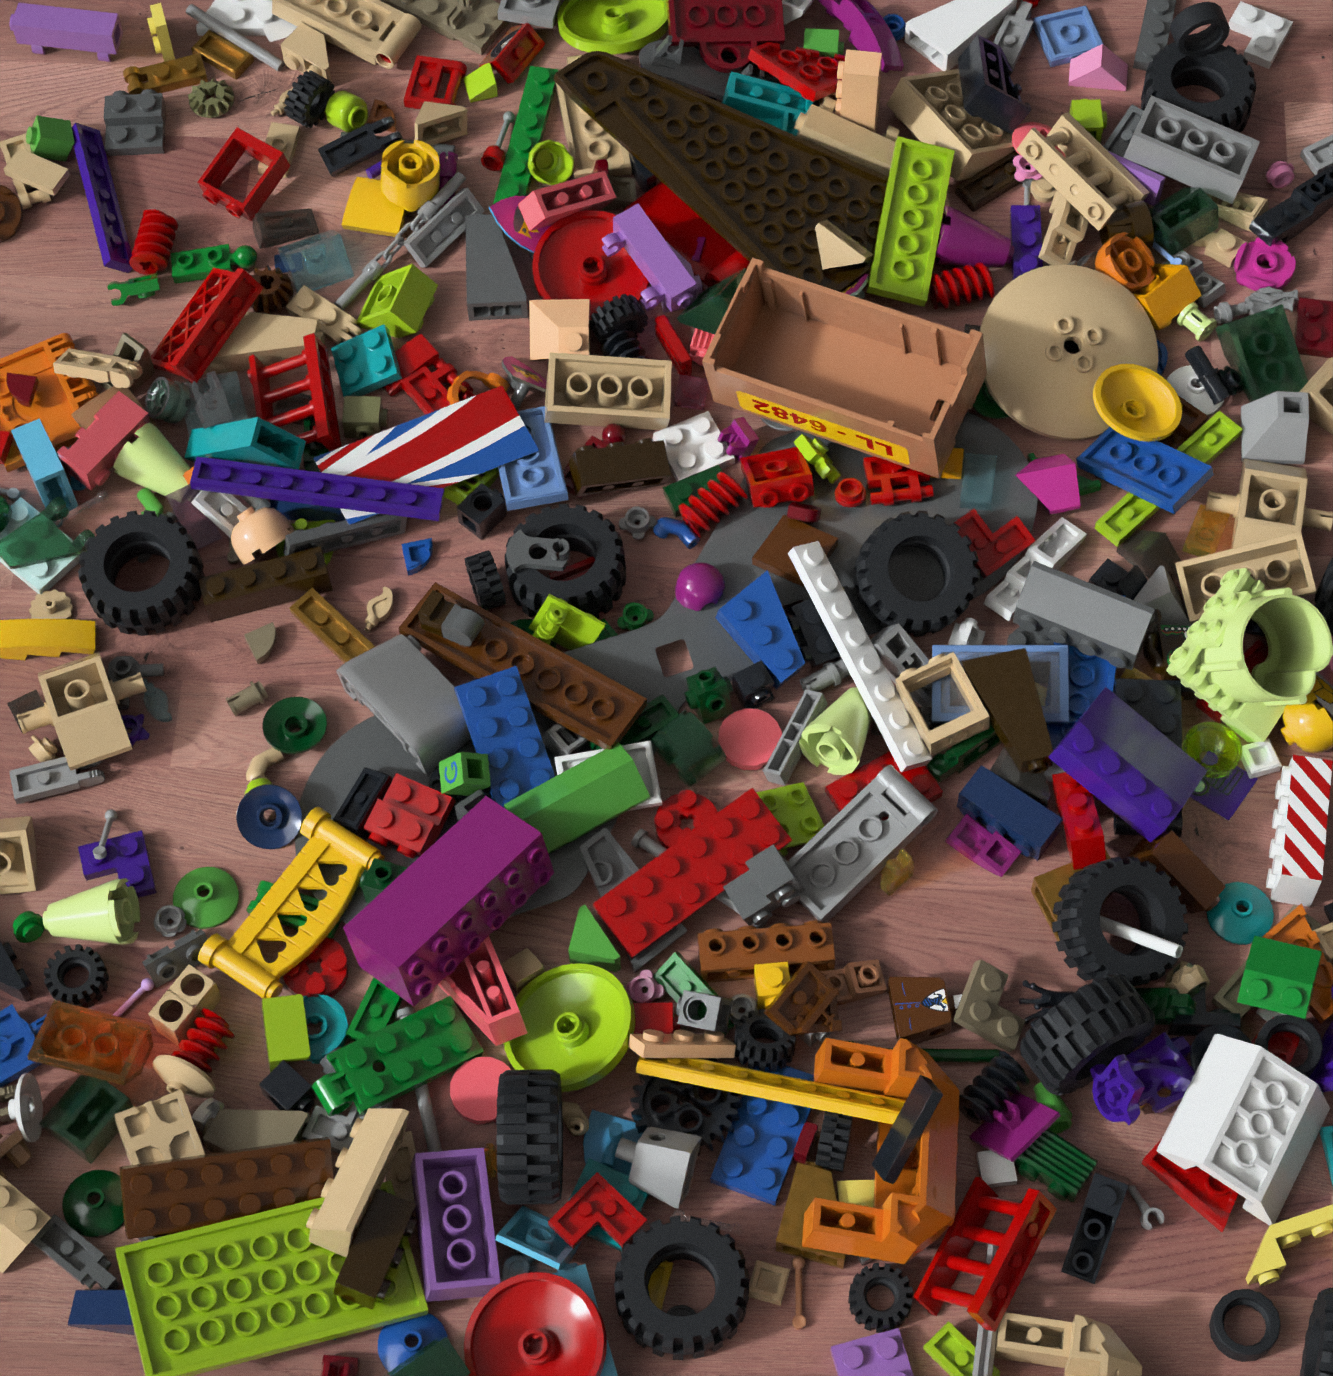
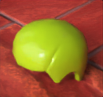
(550, 162)

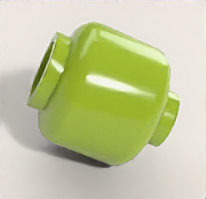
(346, 111)

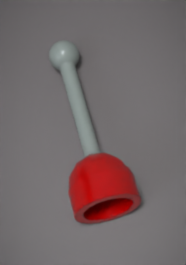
(498, 155)

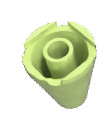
(152, 462)
(838, 734)
(96, 914)

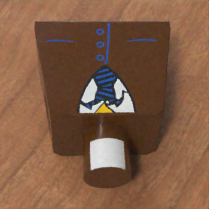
(921, 1007)

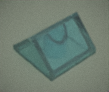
(316, 261)

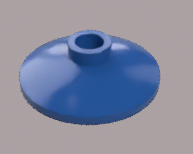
(393, 1337)

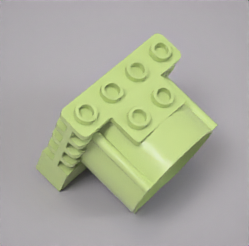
(1214, 660)

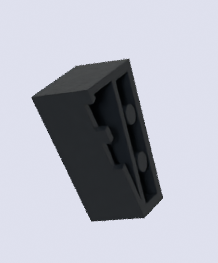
(988, 86)

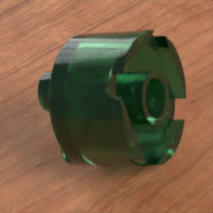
(689, 747)

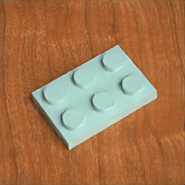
(41, 575)

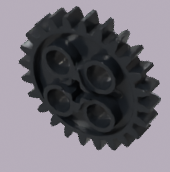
(651, 1097)

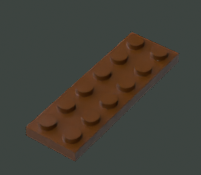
(221, 1186)

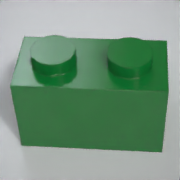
(1279, 977)

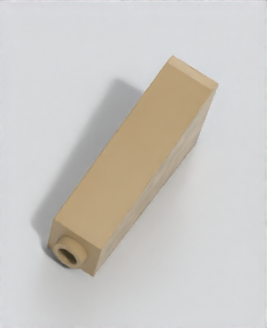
(265, 336)

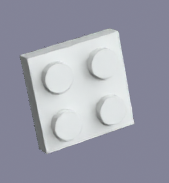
(694, 446)

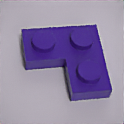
(125, 856)

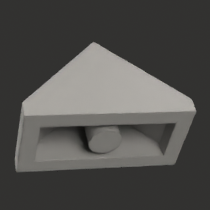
(1162, 594)

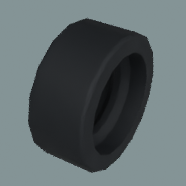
(1193, 18)
(1302, 1029)
(1259, 1303)

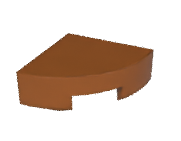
(379, 111)

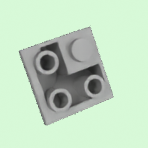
(1275, 428)

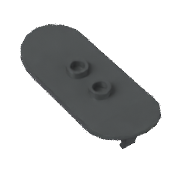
(687, 67)

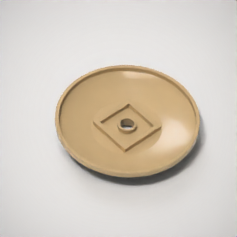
(1026, 353)

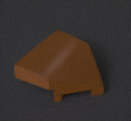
(806, 1004)

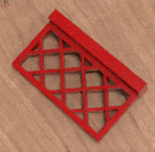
(219, 319)

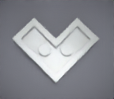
(1264, 28)

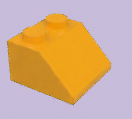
(1167, 293)

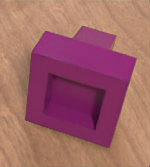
(739, 438)

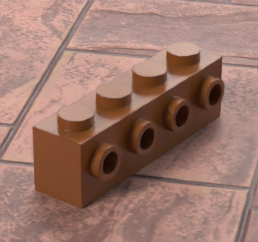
(735, 952)

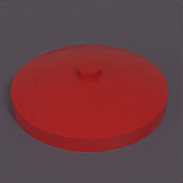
(574, 266)
(535, 1329)

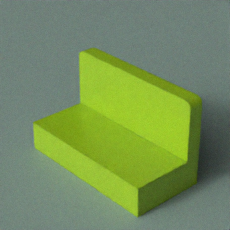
(285, 1029)

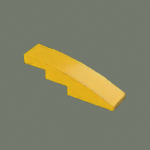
(45, 637)

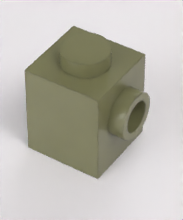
(363, 416)

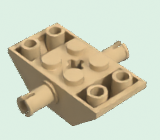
(1268, 503)
(84, 710)

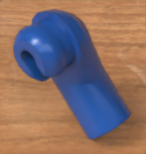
(677, 527)

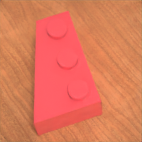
(103, 440)
(485, 995)

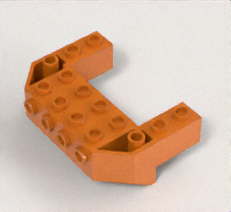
(922, 1199)

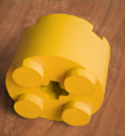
(410, 174)

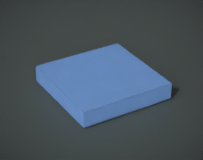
(1066, 34)

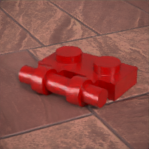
(426, 387)
(888, 474)

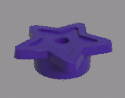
(136, 724)

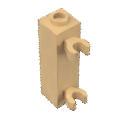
(847, 138)

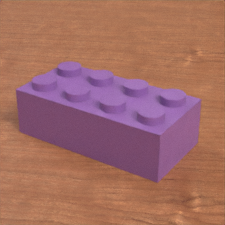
(454, 1224)

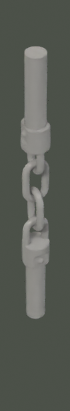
(373, 268)

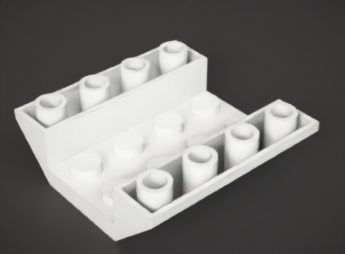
(1247, 1123)

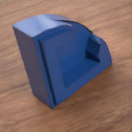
(417, 554)

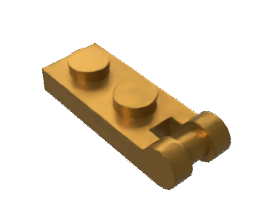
(166, 75)

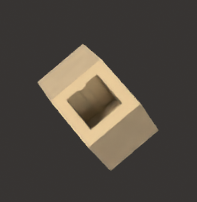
(306, 51)

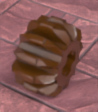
(276, 290)

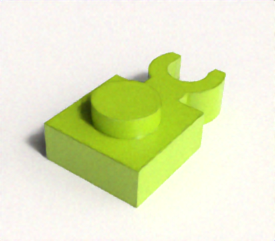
(815, 454)

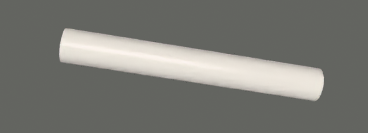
(1140, 937)

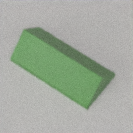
(582, 797)

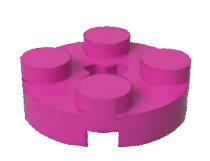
(1255, 277)

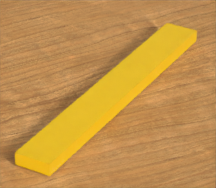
(774, 1087)

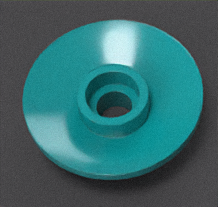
(1239, 926)

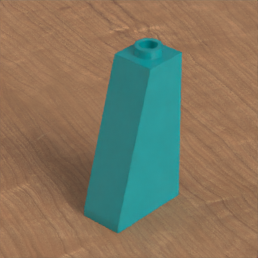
(247, 442)

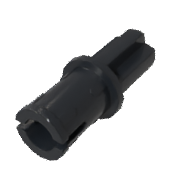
(1207, 375)

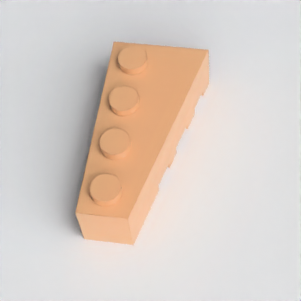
(859, 88)

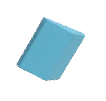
(533, 1236)

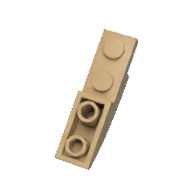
(1064, 231)

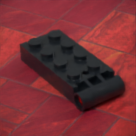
(1161, 706)

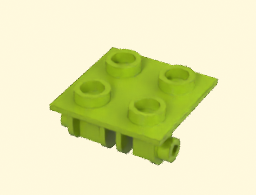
(565, 624)
(794, 812)

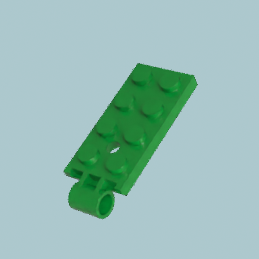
(410, 1049)

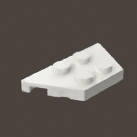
(241, 16)

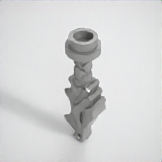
(1258, 301)

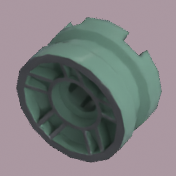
(167, 400)

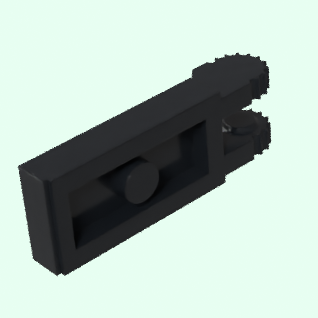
(357, 146)

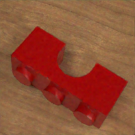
(1080, 821)

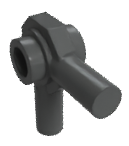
(127, 666)

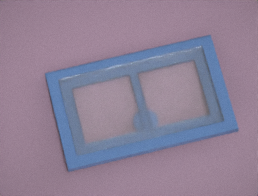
(1049, 671)

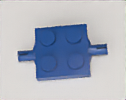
(15, 1044)

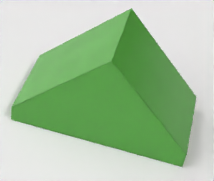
(591, 944)

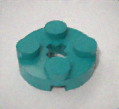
(333, 1028)

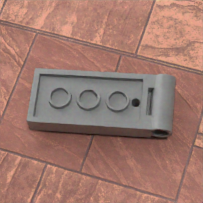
(858, 843)

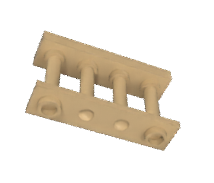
(1092, 159)

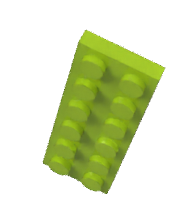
(910, 221)

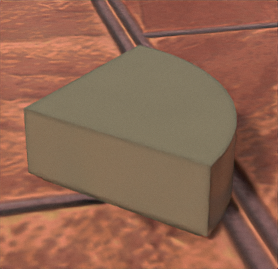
(261, 641)

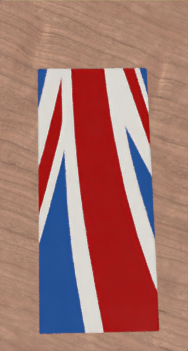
(437, 446)

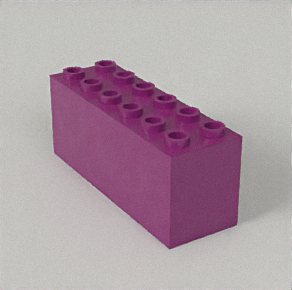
(449, 900)

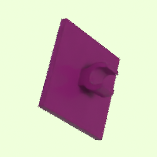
(1015, 1127)

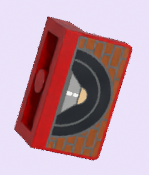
(514, 51)

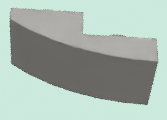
(1208, 285)

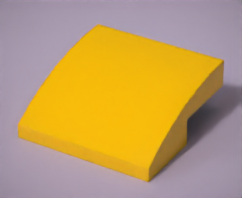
(371, 211)

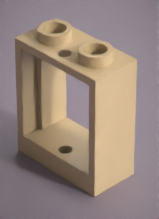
(954, 730)

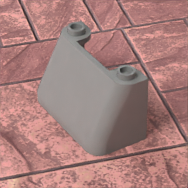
(408, 699)

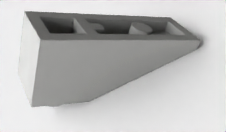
(900, 653)

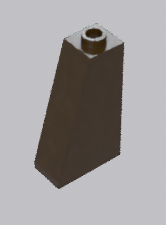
(1013, 707)

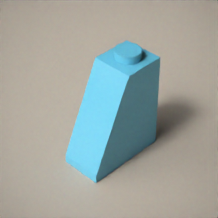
(43, 463)

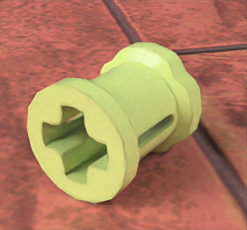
(1196, 322)

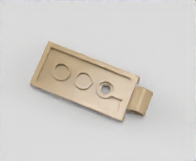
(588, 140)

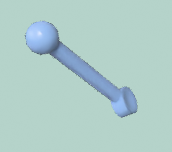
(1175, 261)

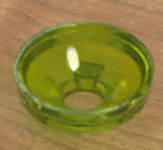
(1217, 739)

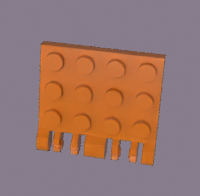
(54, 398)

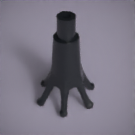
(1046, 1001)

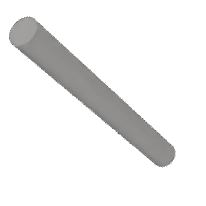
(235, 37)

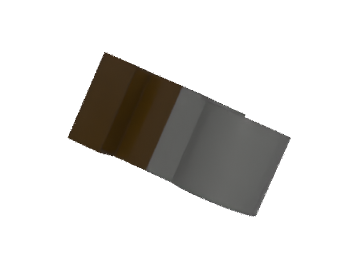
(449, 620)

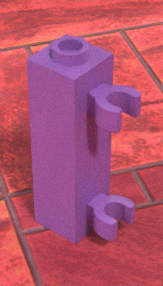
(67, 29)
(653, 257)

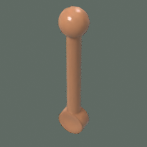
(798, 1320)

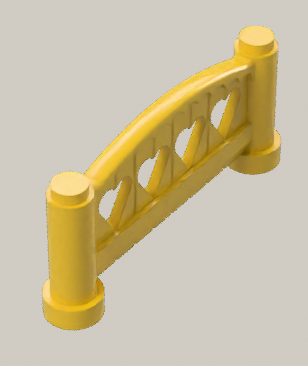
(241, 954)

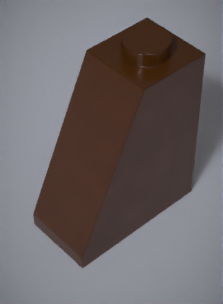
(1193, 878)

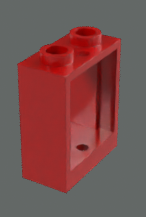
(225, 160)

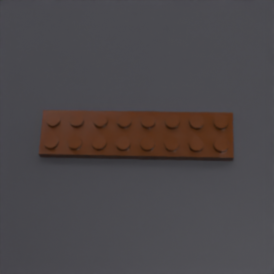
(552, 680)

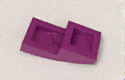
(982, 847)

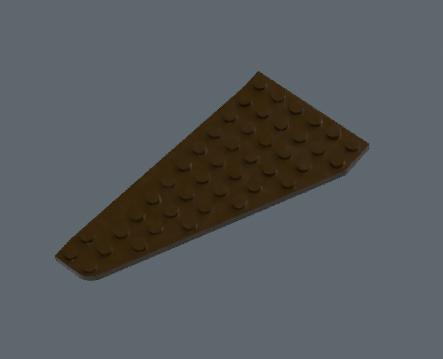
(732, 169)

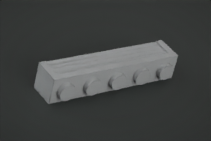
(787, 749)

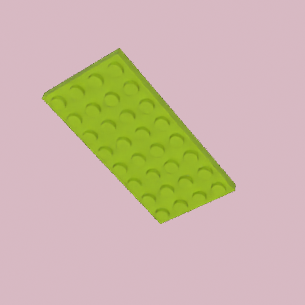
(248, 1292)

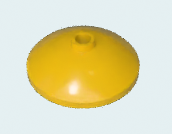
(1137, 402)

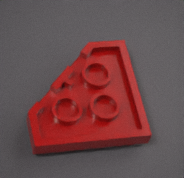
(801, 70)

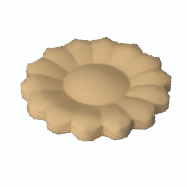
(51, 606)

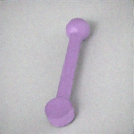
(146, 985)

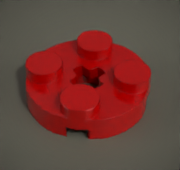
(678, 807)
(329, 981)

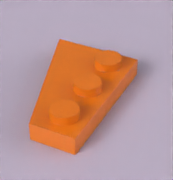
(1296, 931)

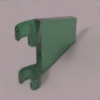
(41, 539)

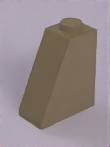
(253, 1128)

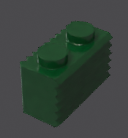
(1057, 1165)

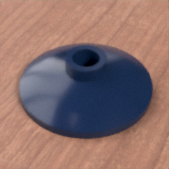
(265, 832)

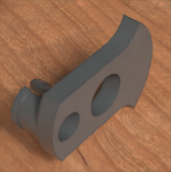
(521, 545)

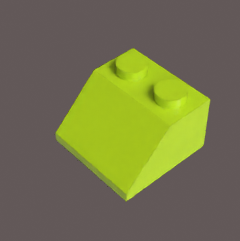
(398, 301)

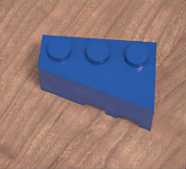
(762, 629)

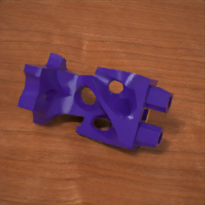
(1129, 1085)

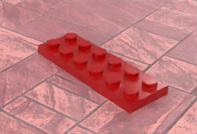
(689, 873)

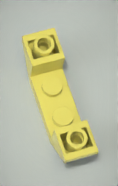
(1269, 1260)

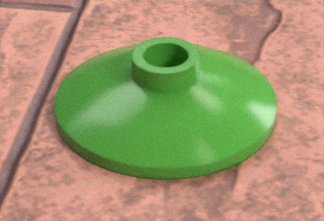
(208, 910)

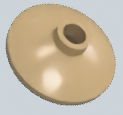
(183, 1076)

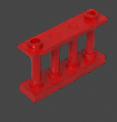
(317, 381)
(1008, 1265)

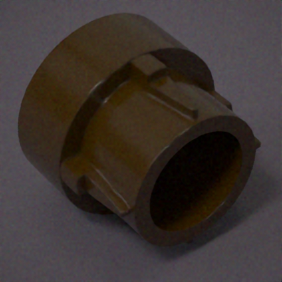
(1130, 218)

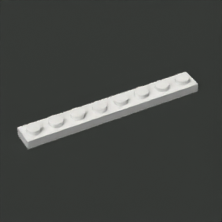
(860, 656)

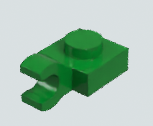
(142, 286)

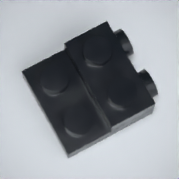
(815, 639)

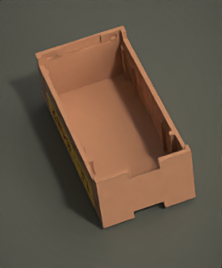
(845, 369)

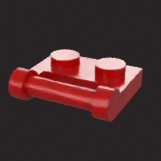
(427, 78)

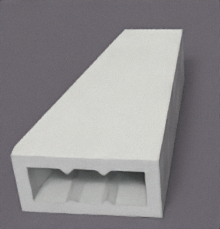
(949, 29)

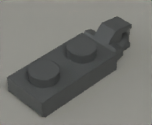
(75, 1254)

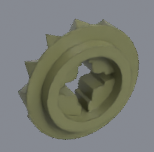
(213, 106)

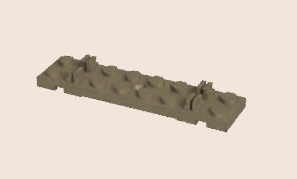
(465, 20)

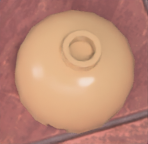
(258, 532)

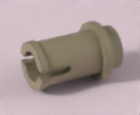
(247, 698)

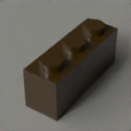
(619, 467)
(376, 1249)

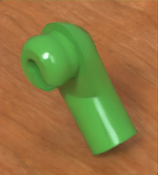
(150, 501)

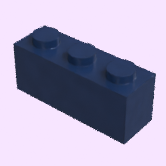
(1009, 812)

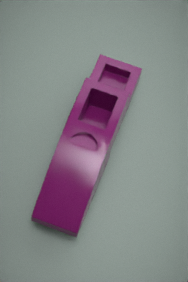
(867, 30)

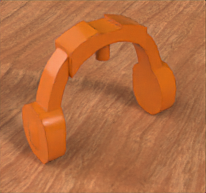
(490, 380)

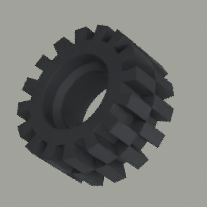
(308, 99)
(618, 315)
(485, 580)
(69, 960)
(760, 1053)
(834, 1141)
(880, 1318)

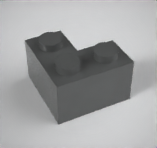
(764, 886)

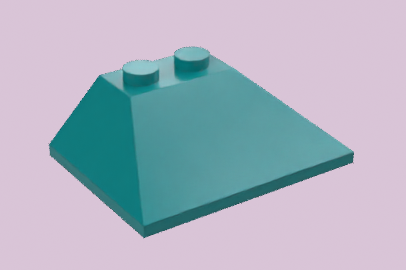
(765, 100)

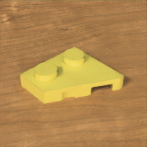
(158, 26)

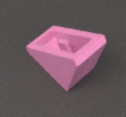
(1099, 70)

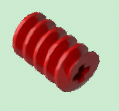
(153, 242)
(960, 284)
(711, 502)
(204, 1040)

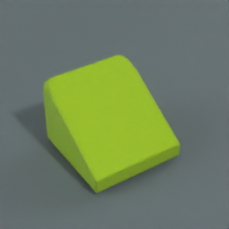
(481, 84)

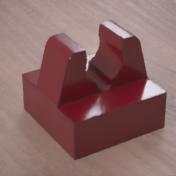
(339, 1366)

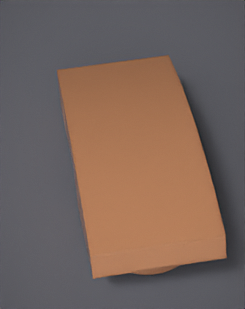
(857, 981)

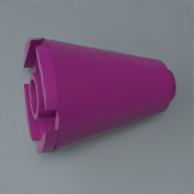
(968, 241)

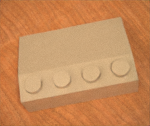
(936, 115)

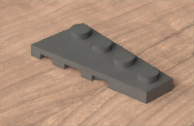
(608, 868)

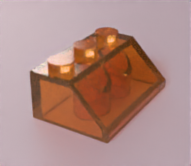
(92, 1043)

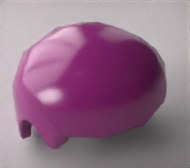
(699, 585)

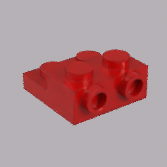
(777, 477)
(409, 816)

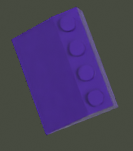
(1128, 765)

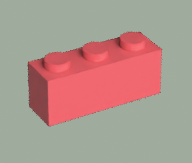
(560, 200)

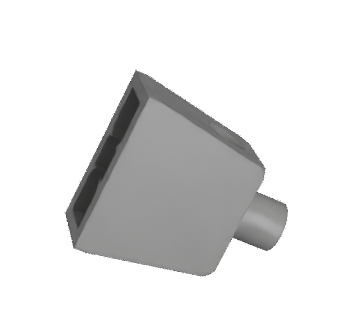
(661, 1163)

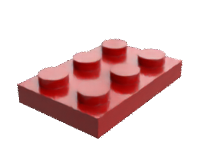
(850, 785)

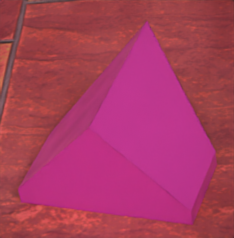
(1053, 482)

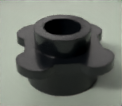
(1231, 380)

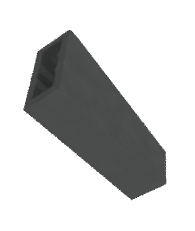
(491, 276)

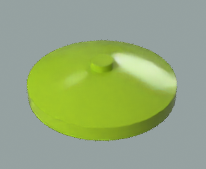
(612, 24)
(574, 1024)

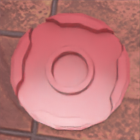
(749, 738)
(475, 1089)

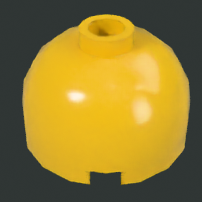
(1308, 726)

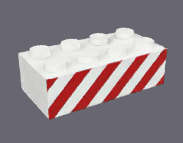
(1299, 830)

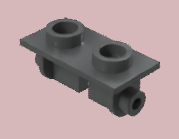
(170, 963)

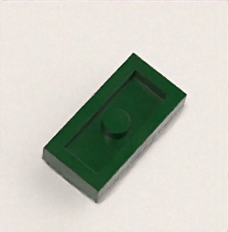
(681, 490)

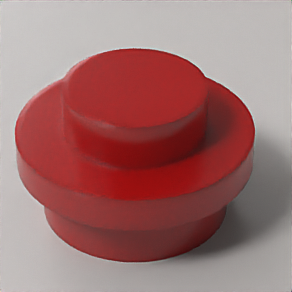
(850, 492)

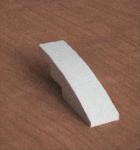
(1049, 549)

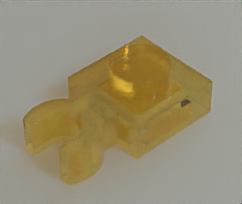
(896, 872)

